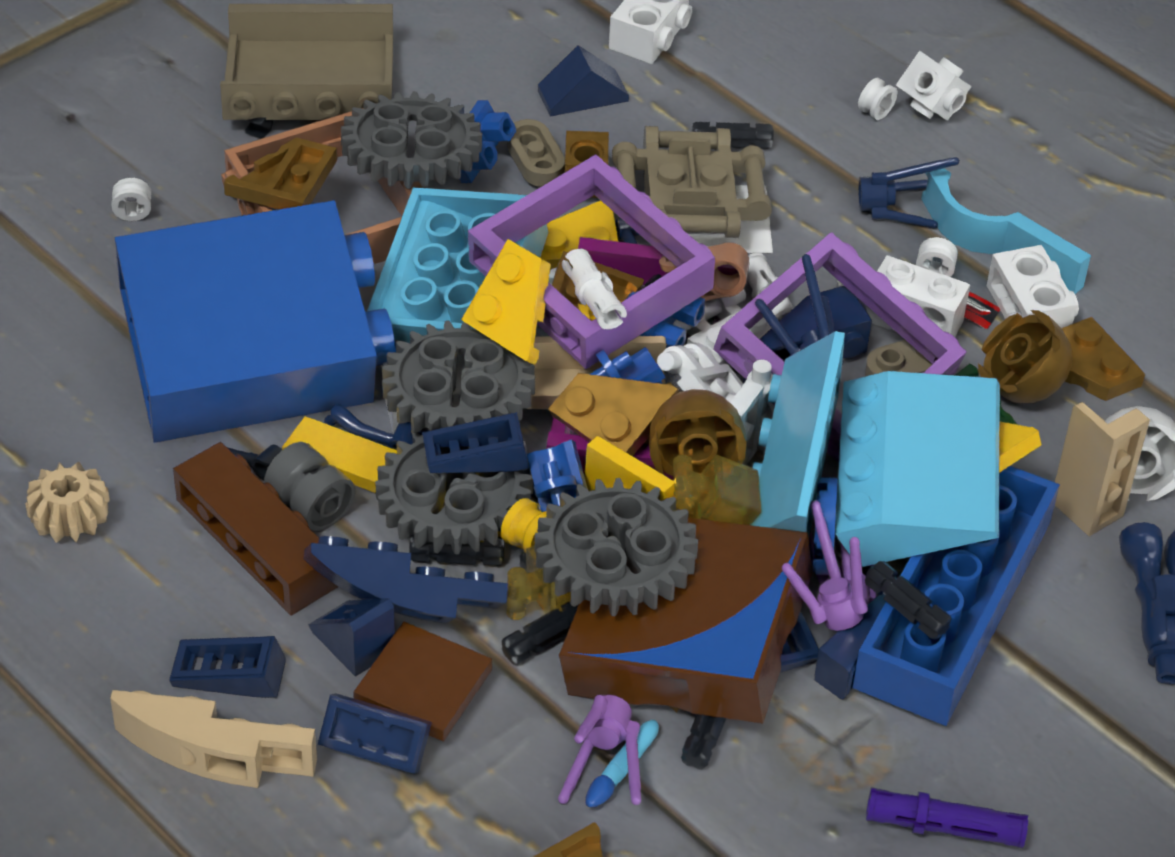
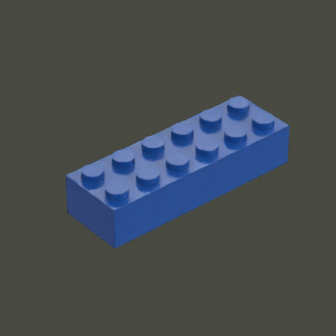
(974, 588)

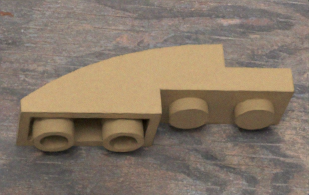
(195, 740)

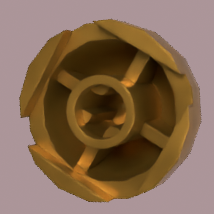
(1027, 357)
(696, 426)

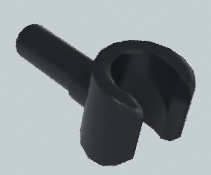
(259, 127)
(259, 462)

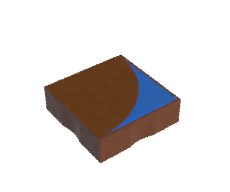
(709, 646)

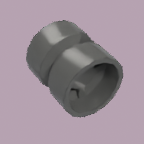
(310, 485)

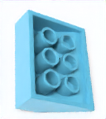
(429, 264)
(798, 434)
(918, 464)

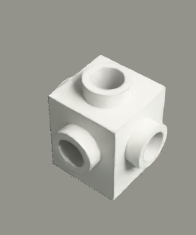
(934, 86)

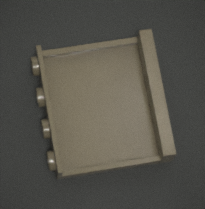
(306, 60)

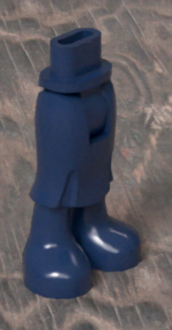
(1142, 549)

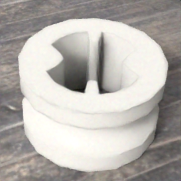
(877, 98)
(131, 210)
(938, 248)

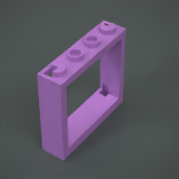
(645, 308)
(742, 348)

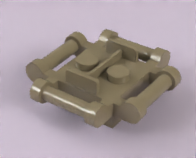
(695, 182)

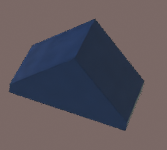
(581, 84)
(356, 631)

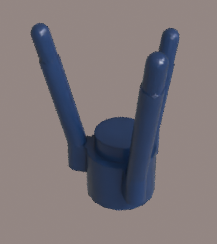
(880, 191)
(821, 310)

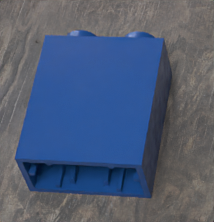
(251, 319)

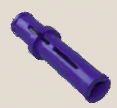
(957, 819)

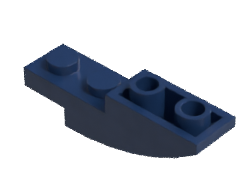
(386, 573)

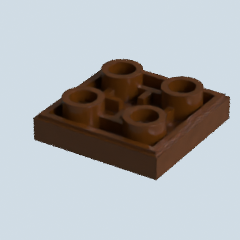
(425, 678)

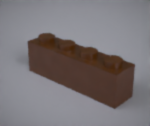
(251, 525)

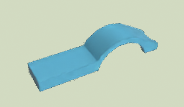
(1000, 233)

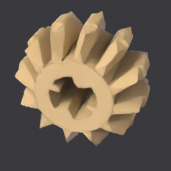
(67, 502)

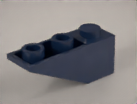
(847, 317)

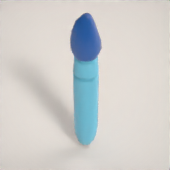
(603, 786)

